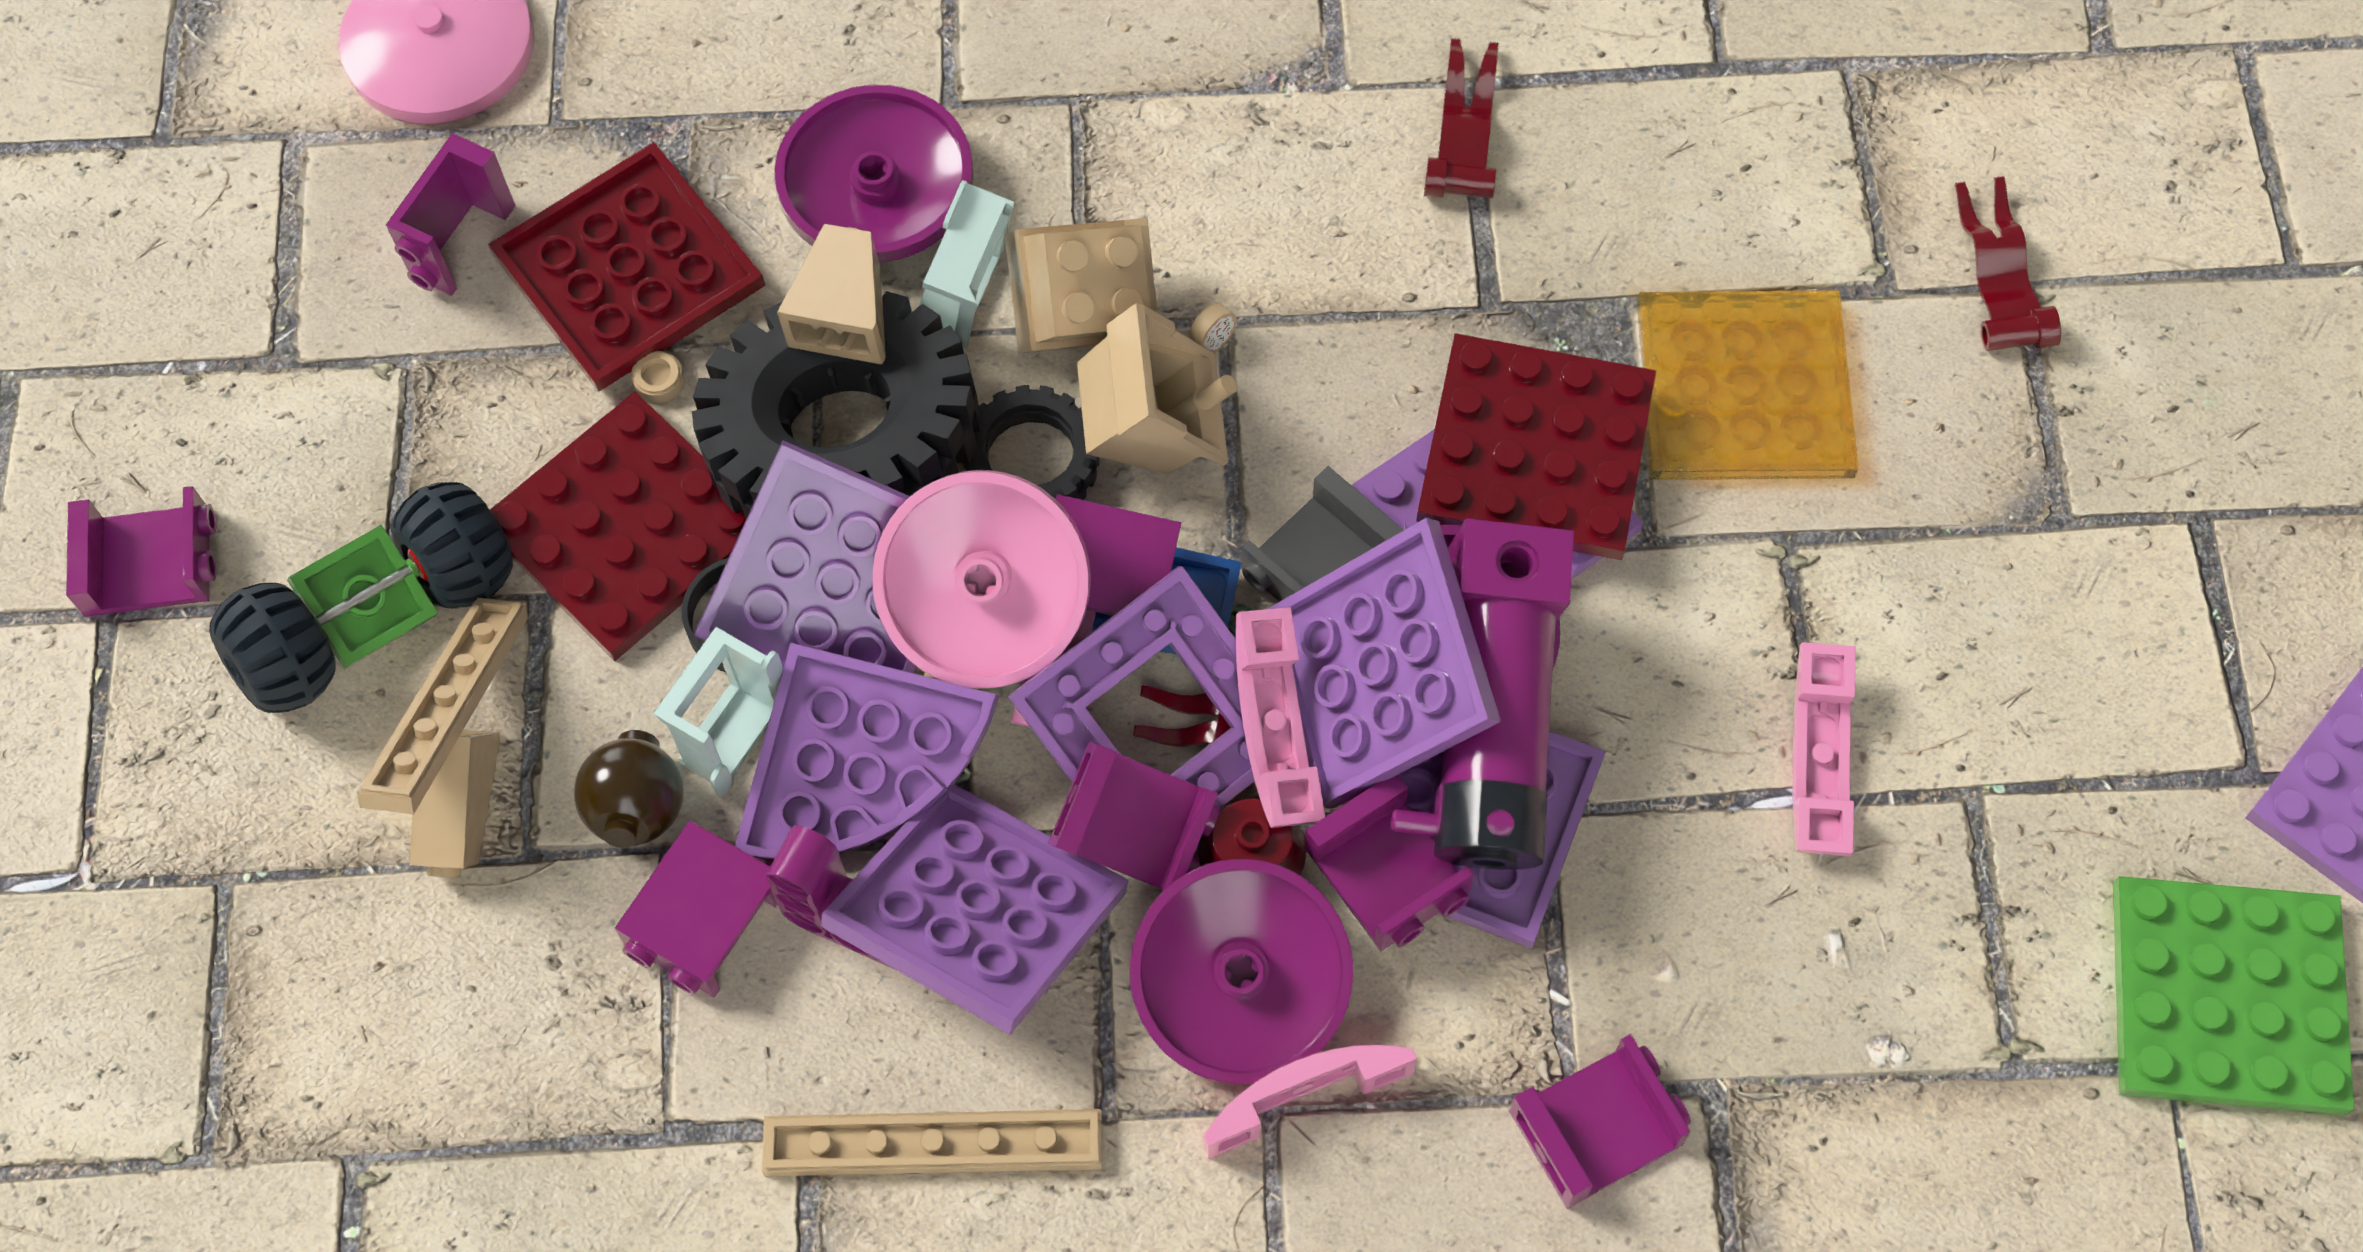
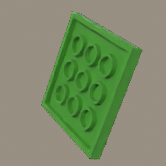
(2231, 996)

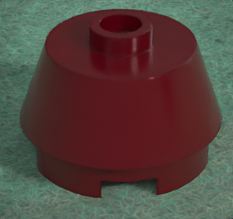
(1246, 834)

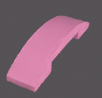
(1273, 718)
(1822, 749)
(1370, 1064)

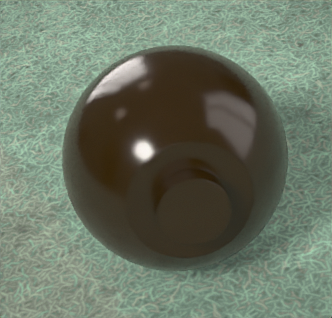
(629, 790)

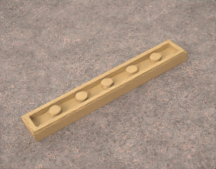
(442, 707)
(932, 1142)

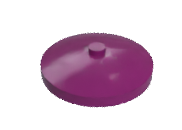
(873, 164)
(1241, 970)

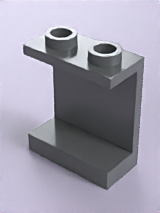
(1317, 539)

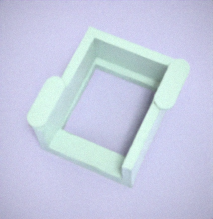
(966, 256)
(735, 720)

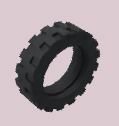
(1038, 407)

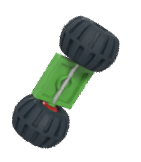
(360, 597)

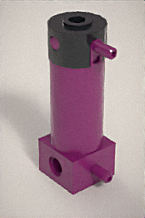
(1495, 782)

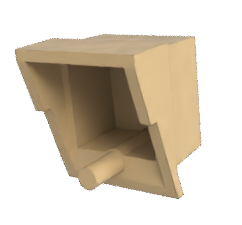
(1077, 280)
(1152, 395)

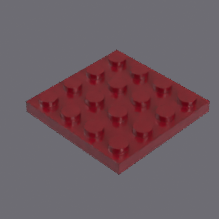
(626, 265)
(1538, 442)
(619, 525)

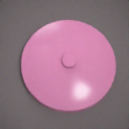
(435, 55)
(981, 579)

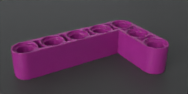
(807, 880)

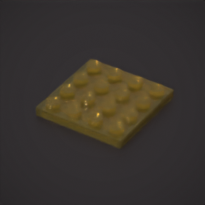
(1747, 385)

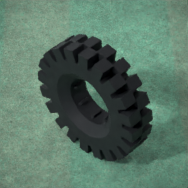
(766, 384)

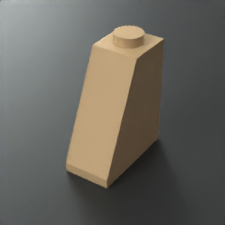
(837, 298)
(453, 813)

